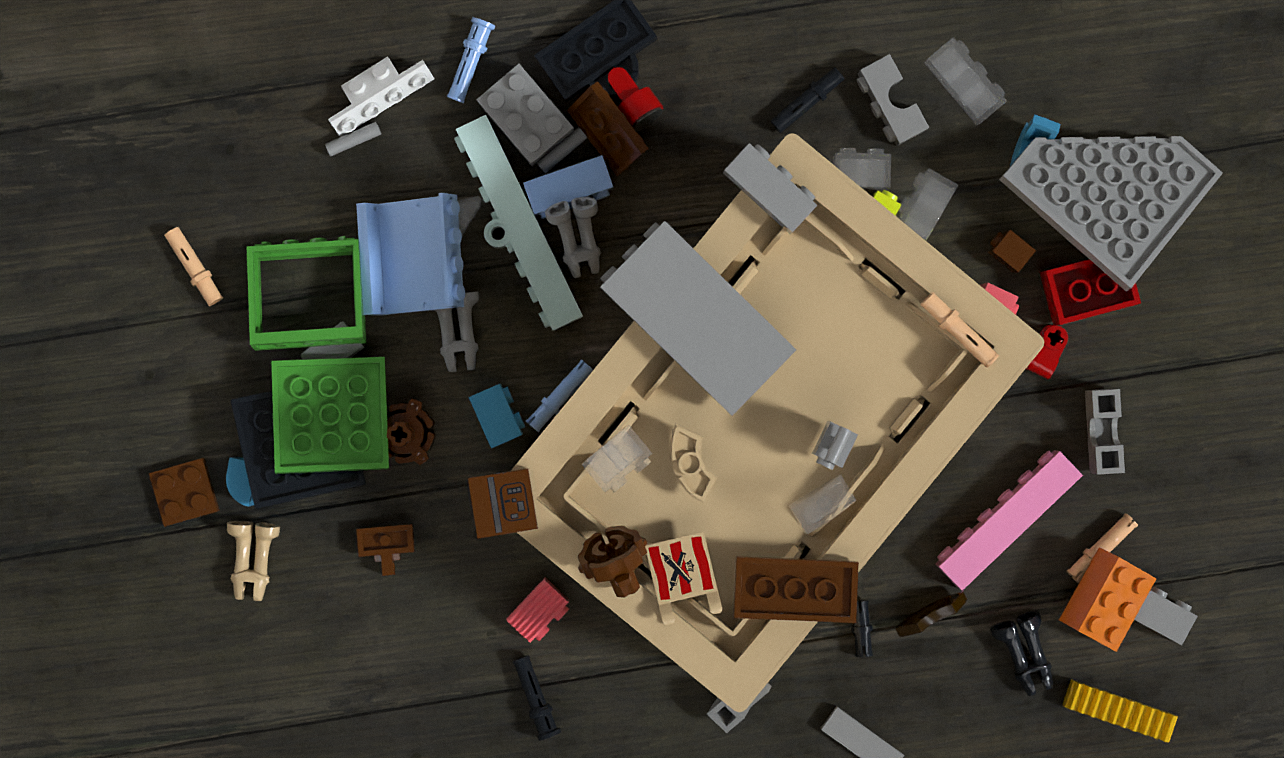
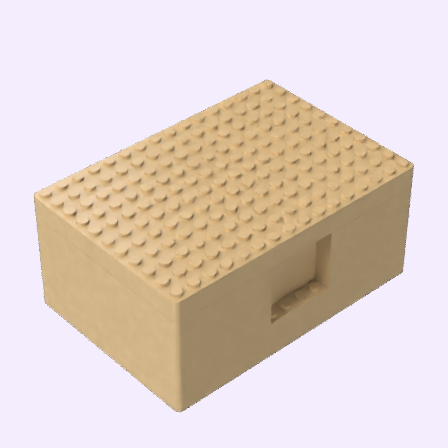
(863, 358)

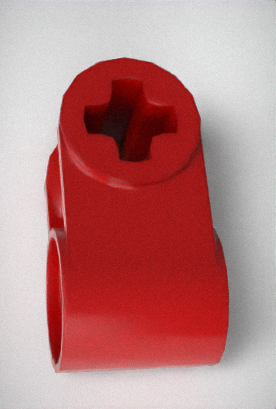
(1048, 358)

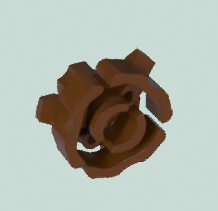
(414, 430)
(614, 560)

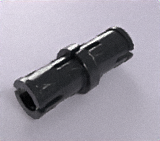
(862, 630)

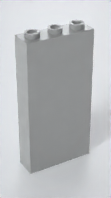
(696, 317)

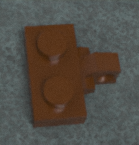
(386, 544)

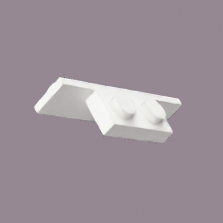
(376, 91)

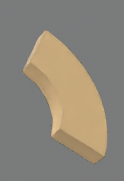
(688, 463)

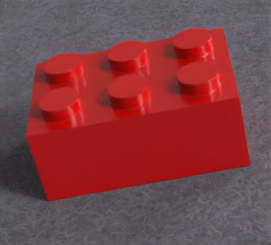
(1083, 292)

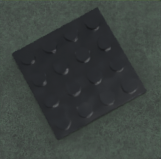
(256, 437)

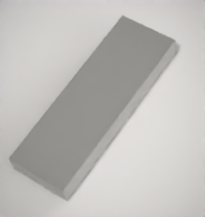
(857, 736)

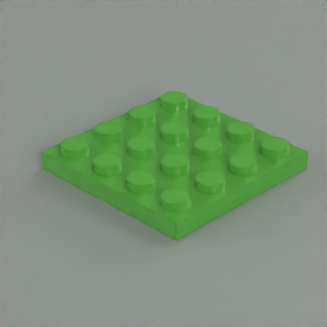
(329, 415)

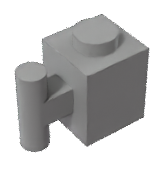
(834, 445)

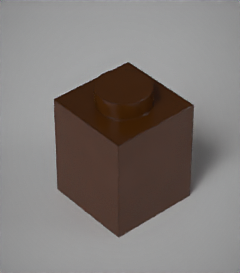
(1011, 250)

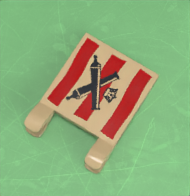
(682, 571)

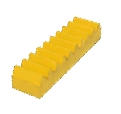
(1120, 711)

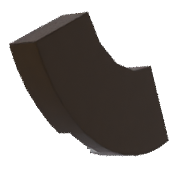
(930, 614)

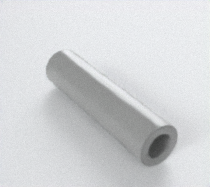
(353, 139)
(562, 150)

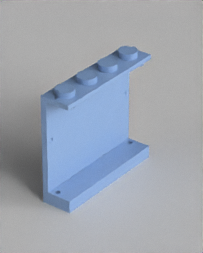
(410, 255)

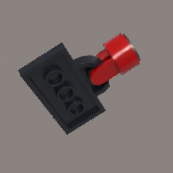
(605, 52)

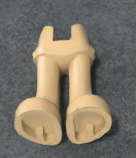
(243, 533)

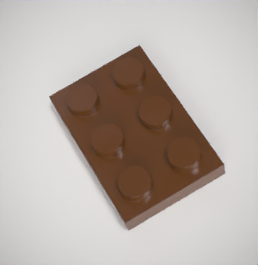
(607, 129)

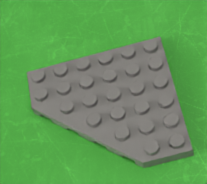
(1113, 194)

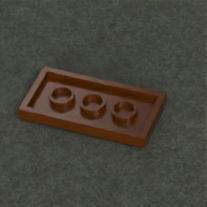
(796, 589)

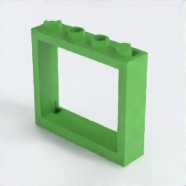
(302, 338)

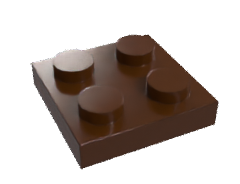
(184, 492)

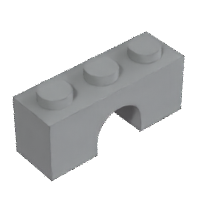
(899, 123)
(1104, 448)

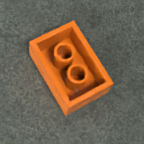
(1107, 599)

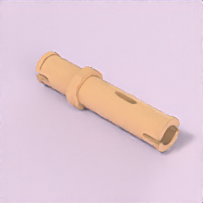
(193, 266)
(949, 320)
(1106, 542)

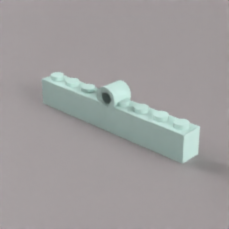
(519, 223)

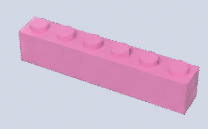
(1008, 519)

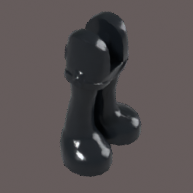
(1008, 633)

